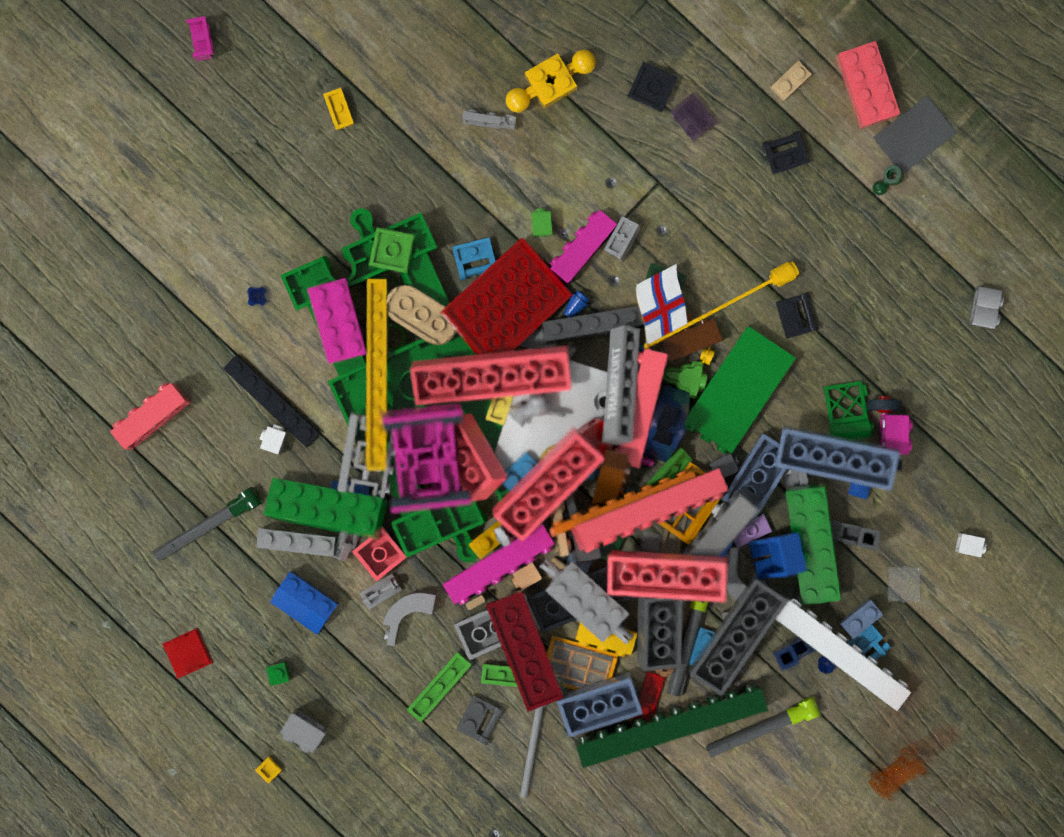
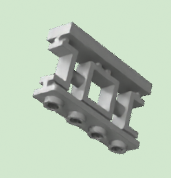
(354, 453)

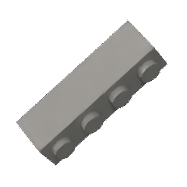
(296, 542)

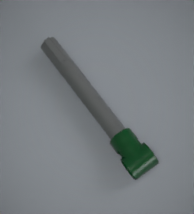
(246, 500)

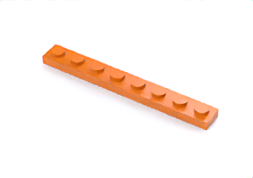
(614, 504)

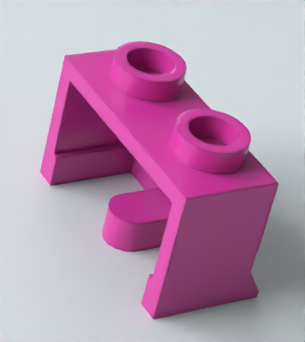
(201, 38)

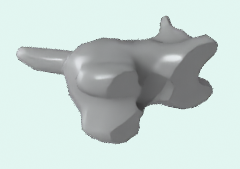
(535, 406)

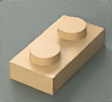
(790, 81)

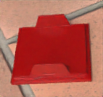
(187, 653)

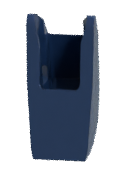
(667, 423)

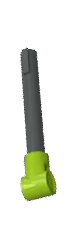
(679, 675)
(805, 710)

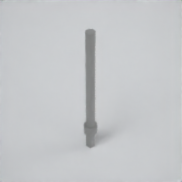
(531, 752)

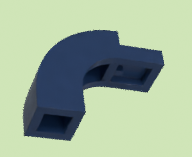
(791, 652)

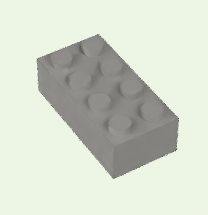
(479, 634)

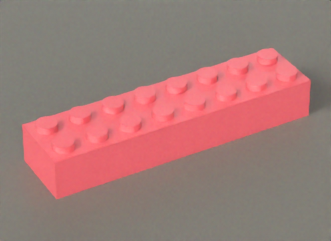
(491, 375)
(650, 509)

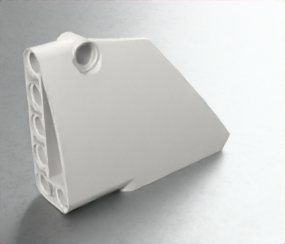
(540, 432)

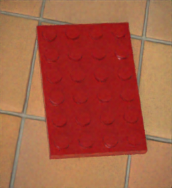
(506, 301)

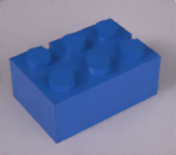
(785, 556)

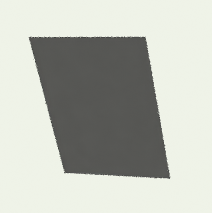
(914, 134)

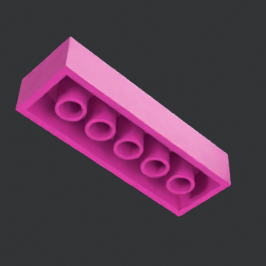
(497, 564)

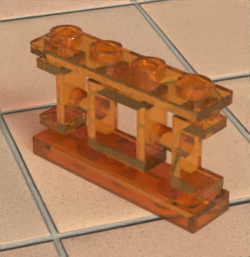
(897, 774)

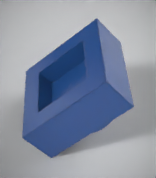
(859, 490)

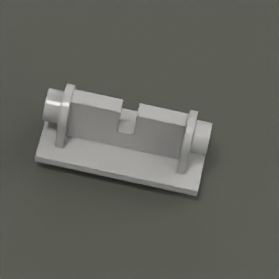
(380, 591)

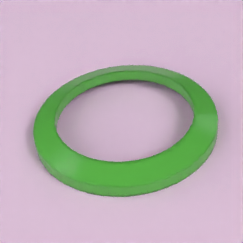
(404, 337)

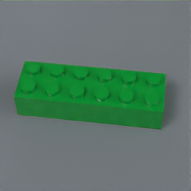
(325, 508)
(812, 522)

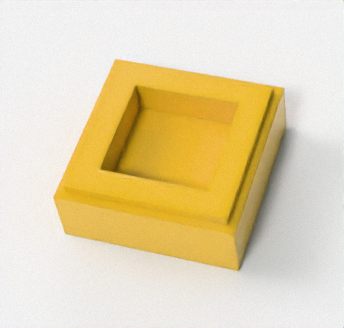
(268, 769)

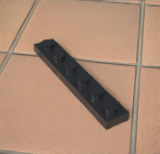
(271, 401)

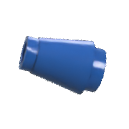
(576, 304)

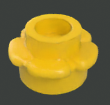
(707, 355)

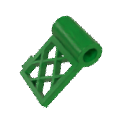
(854, 426)

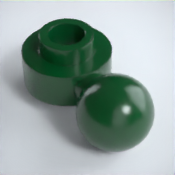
(880, 187)

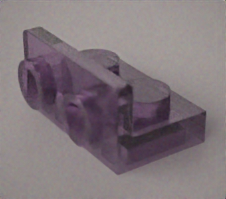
(693, 117)

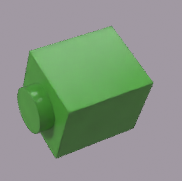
(541, 223)

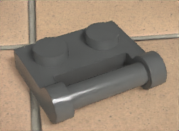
(473, 717)

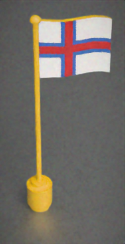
(664, 306)

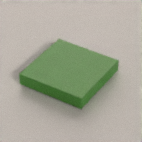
(391, 250)

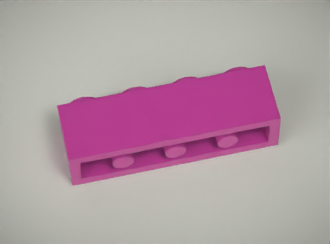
(583, 246)

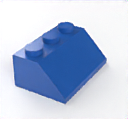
(304, 602)

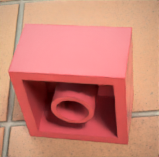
(380, 555)

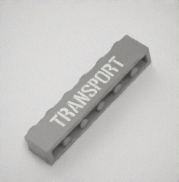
(621, 385)

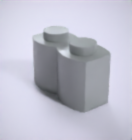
(986, 307)

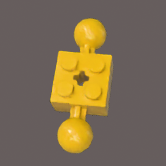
(547, 94)

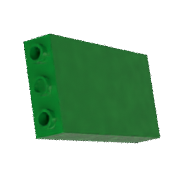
(738, 390)

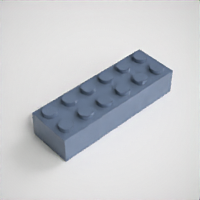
(837, 457)

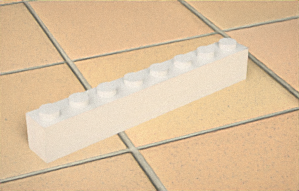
(844, 656)

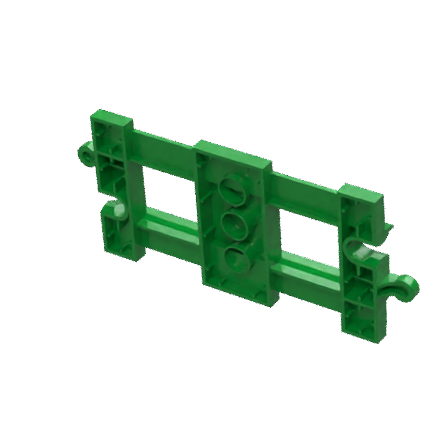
(419, 527)

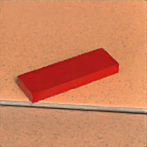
(650, 694)

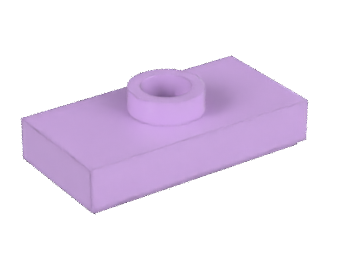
(752, 530)

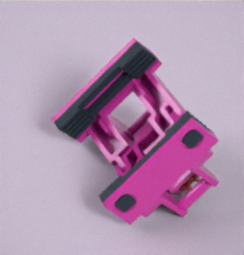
(422, 432)

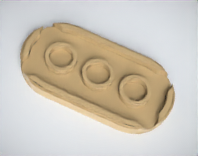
(419, 315)

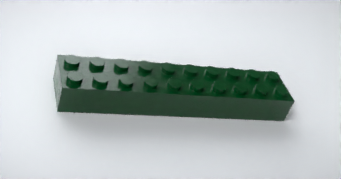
(671, 725)

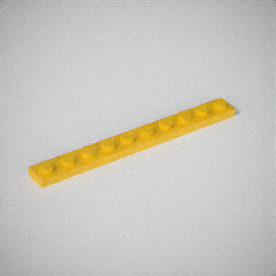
(376, 374)

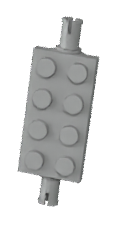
(586, 601)

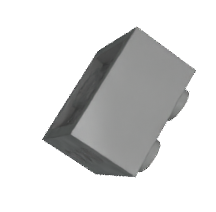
(303, 731)

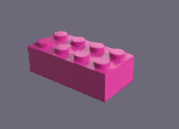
(337, 321)

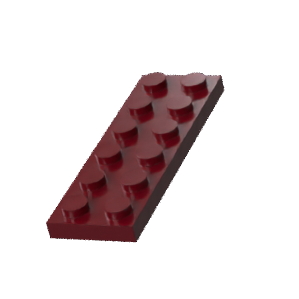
(524, 651)

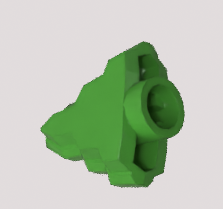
(687, 377)

